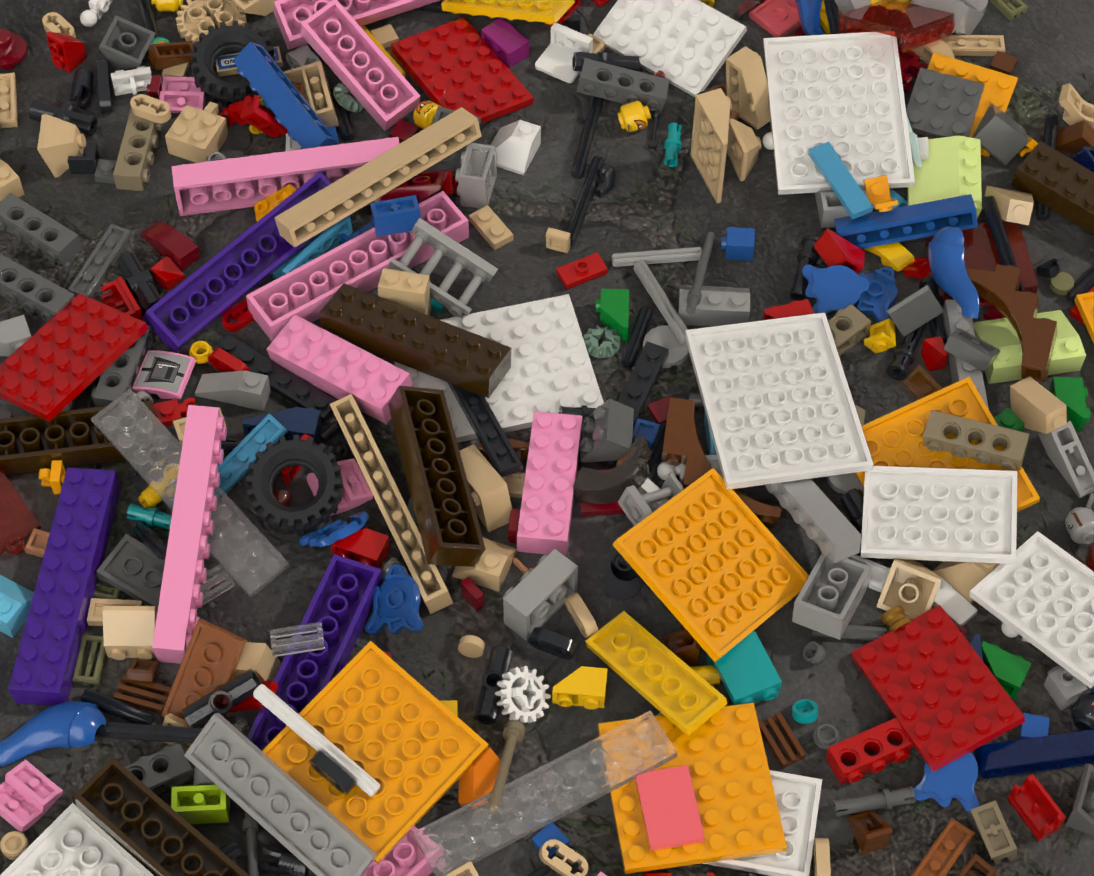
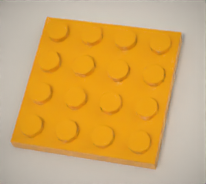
(997, 88)

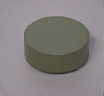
(1062, 283)

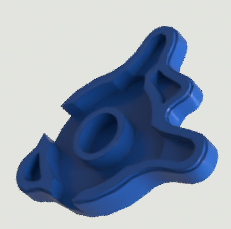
(833, 287)
(880, 295)
(334, 531)
(396, 603)
(950, 782)

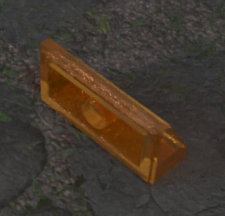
(921, 382)

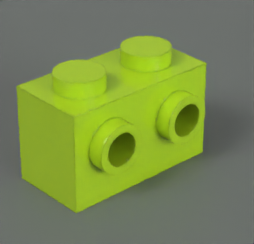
(201, 804)

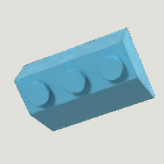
(14, 606)

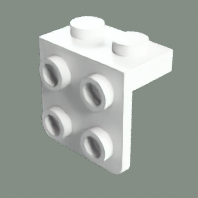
(558, 55)

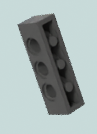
(622, 85)
(38, 230)
(32, 290)
(123, 377)
(177, 773)

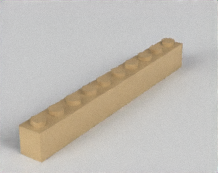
(377, 177)
(391, 503)

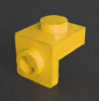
(881, 336)

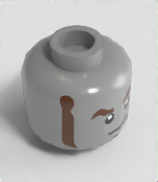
(1080, 525)

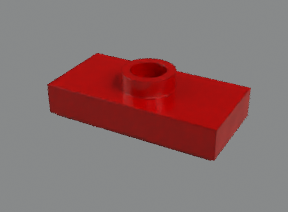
(582, 271)

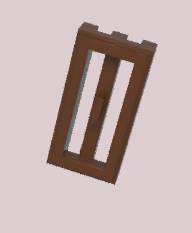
(150, 686)
(771, 721)

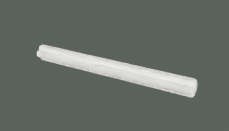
(315, 739)

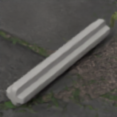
(657, 256)

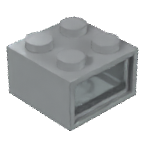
(476, 175)

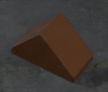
(1075, 137)
(683, 646)
(869, 831)

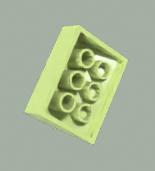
(949, 171)
(1066, 356)

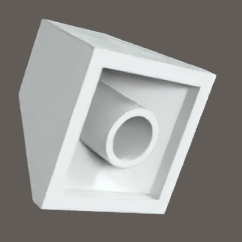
(516, 145)

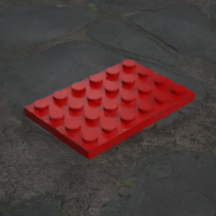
(462, 71)
(67, 356)
(937, 688)

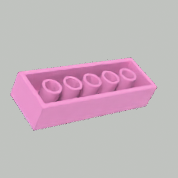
(360, 64)
(338, 367)
(549, 483)

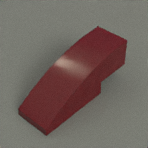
(172, 243)

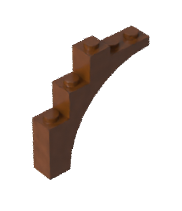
(1021, 309)
(683, 447)

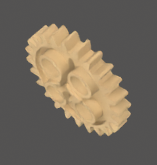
(194, 19)

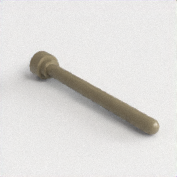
(513, 734)

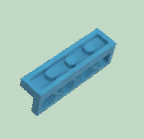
(324, 243)

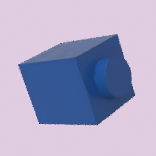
(738, 243)

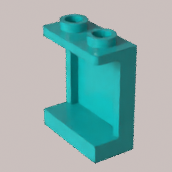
(748, 672)

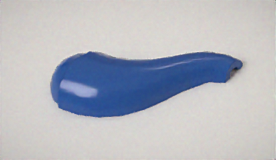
(810, 16)
(949, 269)
(56, 726)

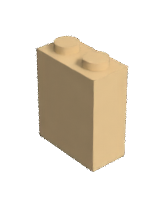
(406, 289)

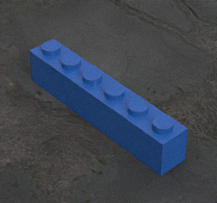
(282, 98)
(908, 222)

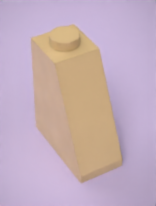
(1012, 204)
(1037, 406)

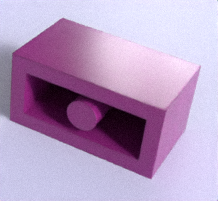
(506, 42)

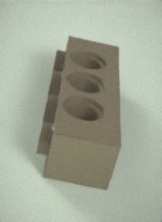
(136, 153)
(848, 328)
(966, 429)

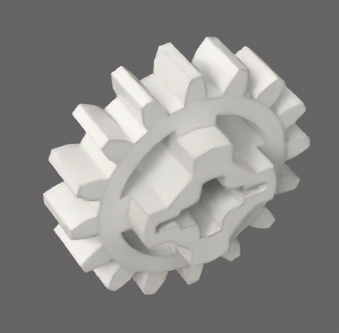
(524, 693)

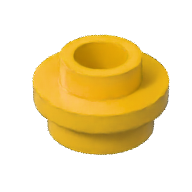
(200, 347)

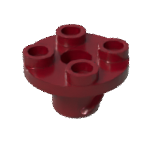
(12, 49)

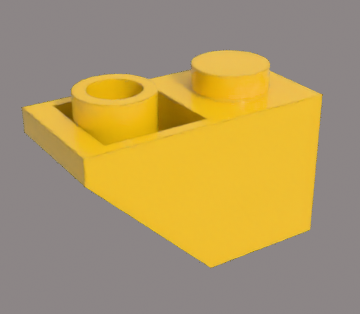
(582, 688)

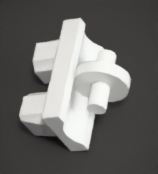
(131, 80)

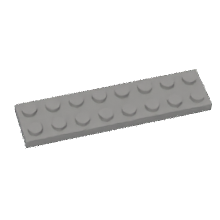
(278, 801)

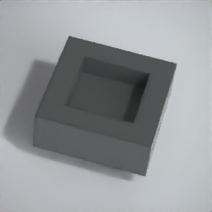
(105, 171)

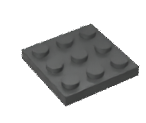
(943, 104)

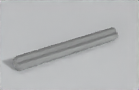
(661, 300)

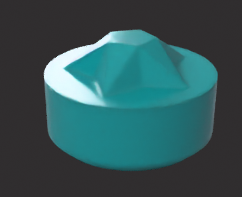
(805, 711)

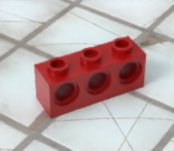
(875, 740)

